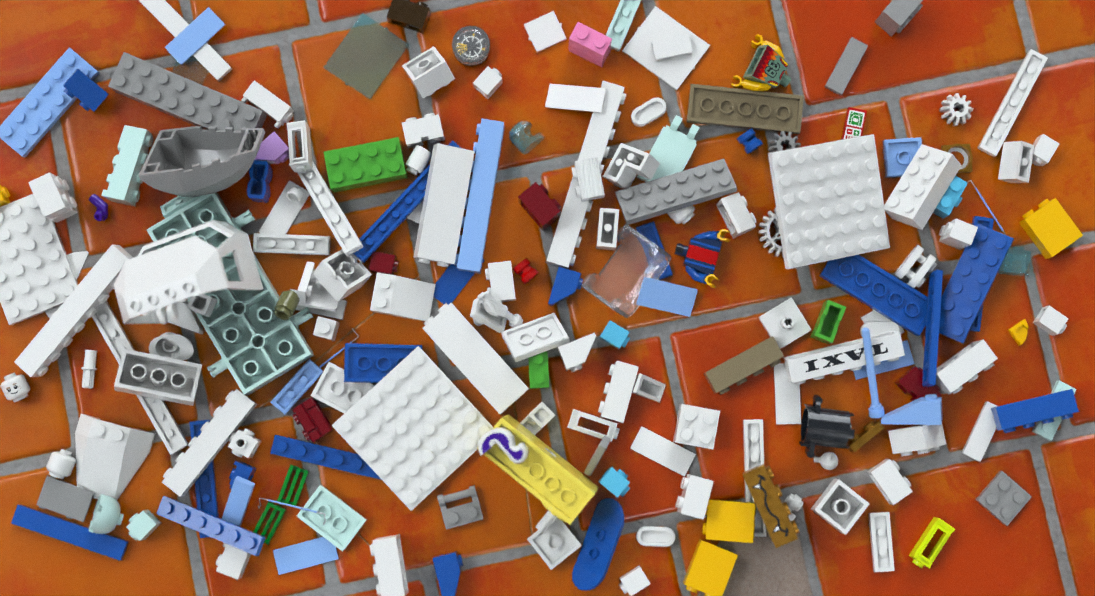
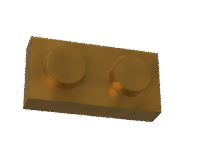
(869, 432)

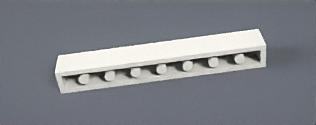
(73, 313)

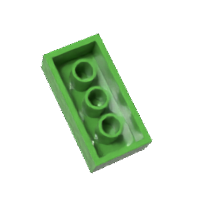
(365, 164)

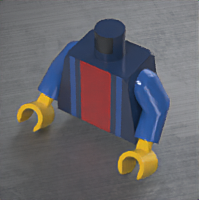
(702, 255)

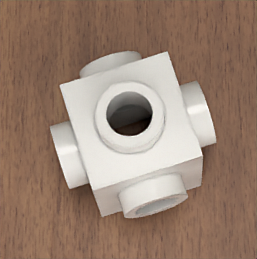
(250, 443)

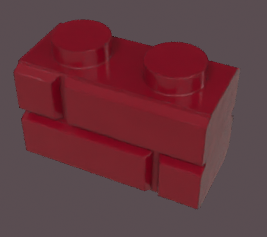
(312, 420)

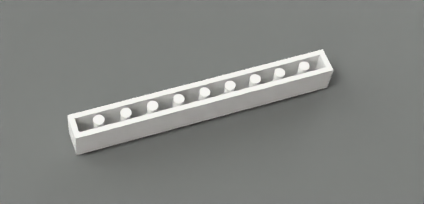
(574, 210)

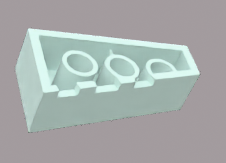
(124, 180)

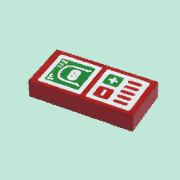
(853, 123)

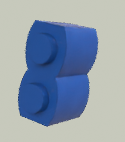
(258, 186)

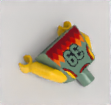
(765, 69)

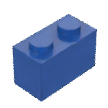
(85, 90)

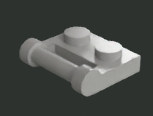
(463, 513)

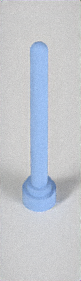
(876, 409)

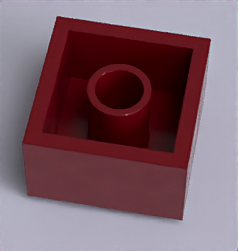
(540, 206)

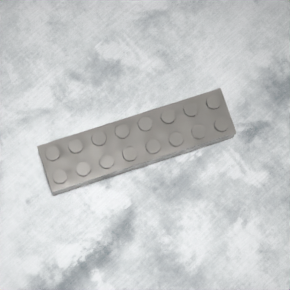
(182, 96)

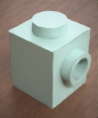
(142, 525)

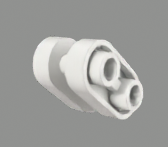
(927, 265)

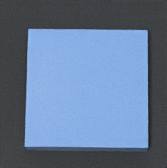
(899, 154)

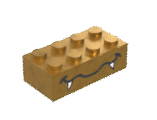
(770, 505)

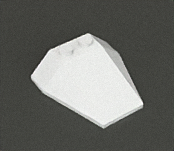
(108, 455)

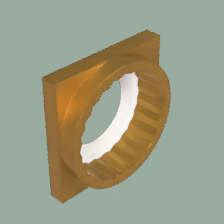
(965, 150)

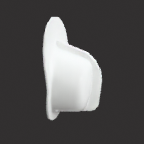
(171, 346)

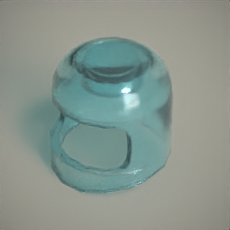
(522, 137)

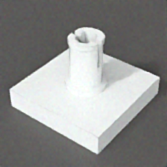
(785, 323)

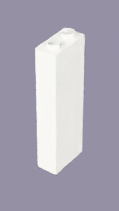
(443, 205)
(475, 357)

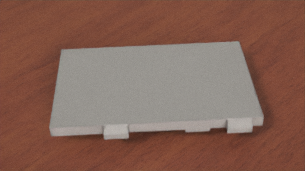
(65, 498)

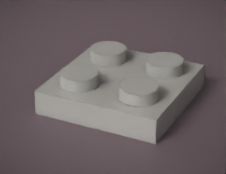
(1003, 498)

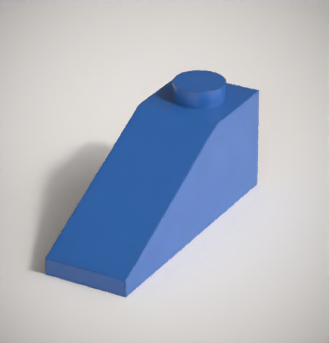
(448, 572)

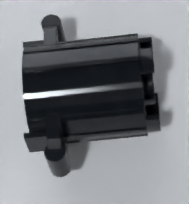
(824, 427)

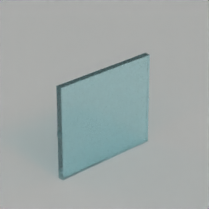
(366, 56)

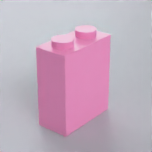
(589, 44)

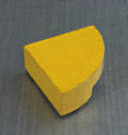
(1019, 332)

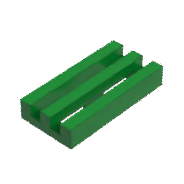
(286, 482)
(276, 508)

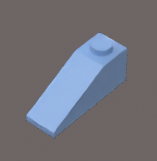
(921, 411)

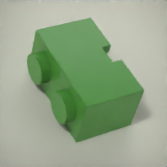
(828, 322)
(539, 371)

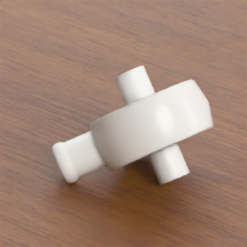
(827, 460)

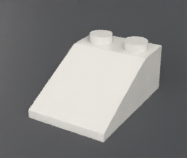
(402, 297)

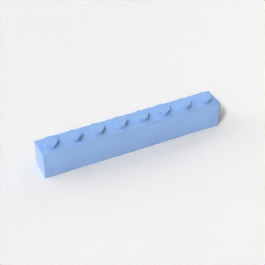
(481, 194)

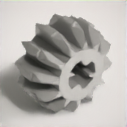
(778, 141)

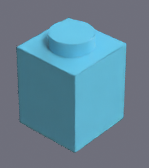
(615, 335)

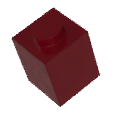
(383, 263)

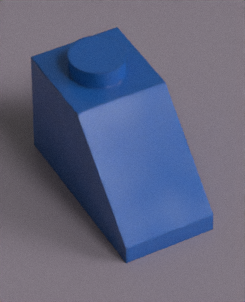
(564, 285)

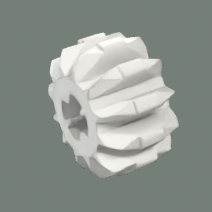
(956, 116)

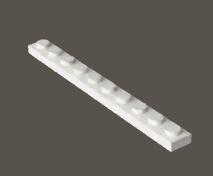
(155, 408)

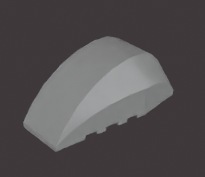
(200, 160)

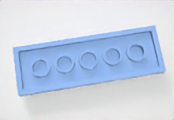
(43, 105)

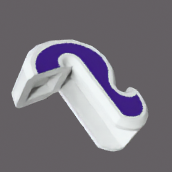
(506, 441)

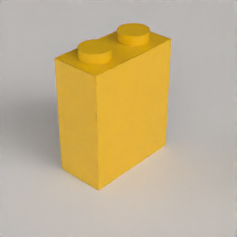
(1050, 228)
(730, 521)
(709, 569)

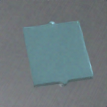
(192, 70)

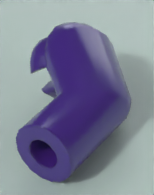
(102, 207)

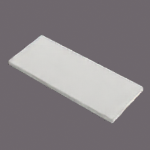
(575, 98)
(283, 212)
(786, 397)
(662, 451)

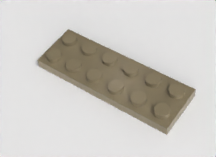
(745, 108)

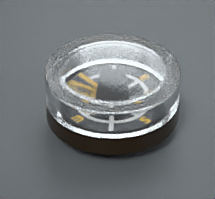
(471, 46)

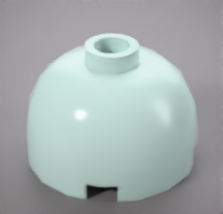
(106, 515)

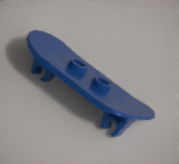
(598, 545)

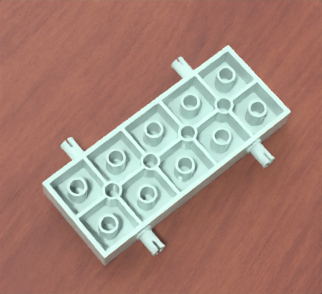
(243, 322)

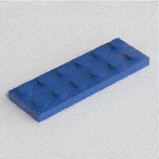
(972, 282)
(879, 291)

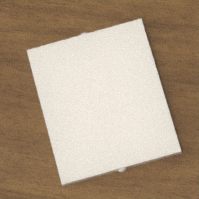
(661, 26)

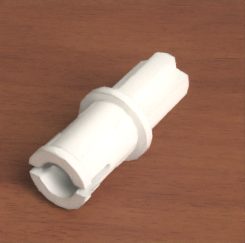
(89, 369)

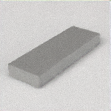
(846, 66)

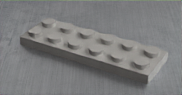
(675, 191)

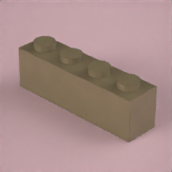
(744, 364)

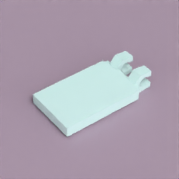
(672, 149)

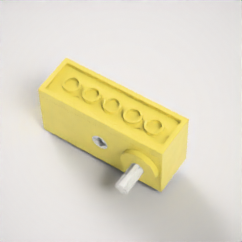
(544, 474)

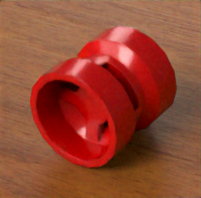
(525, 271)

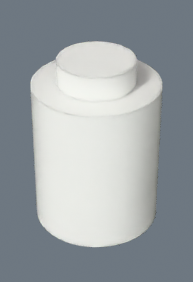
(418, 160)

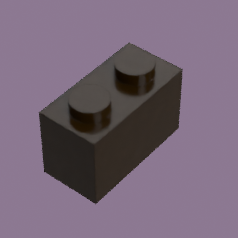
(409, 15)

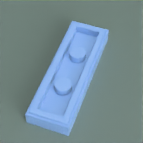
(297, 386)
(238, 501)

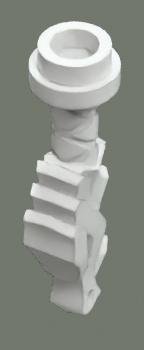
(496, 308)

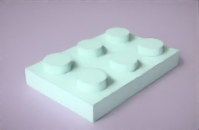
(341, 520)

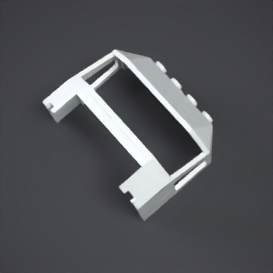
(182, 271)

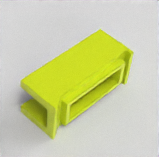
(916, 553)

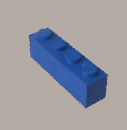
(1033, 410)

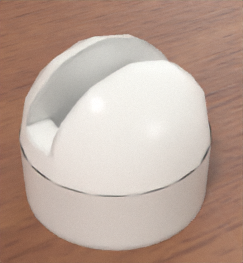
(295, 194)

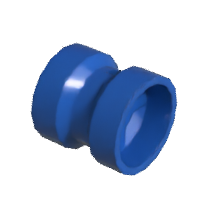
(749, 141)

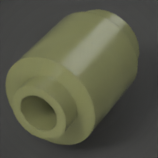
(286, 304)

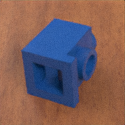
(242, 470)

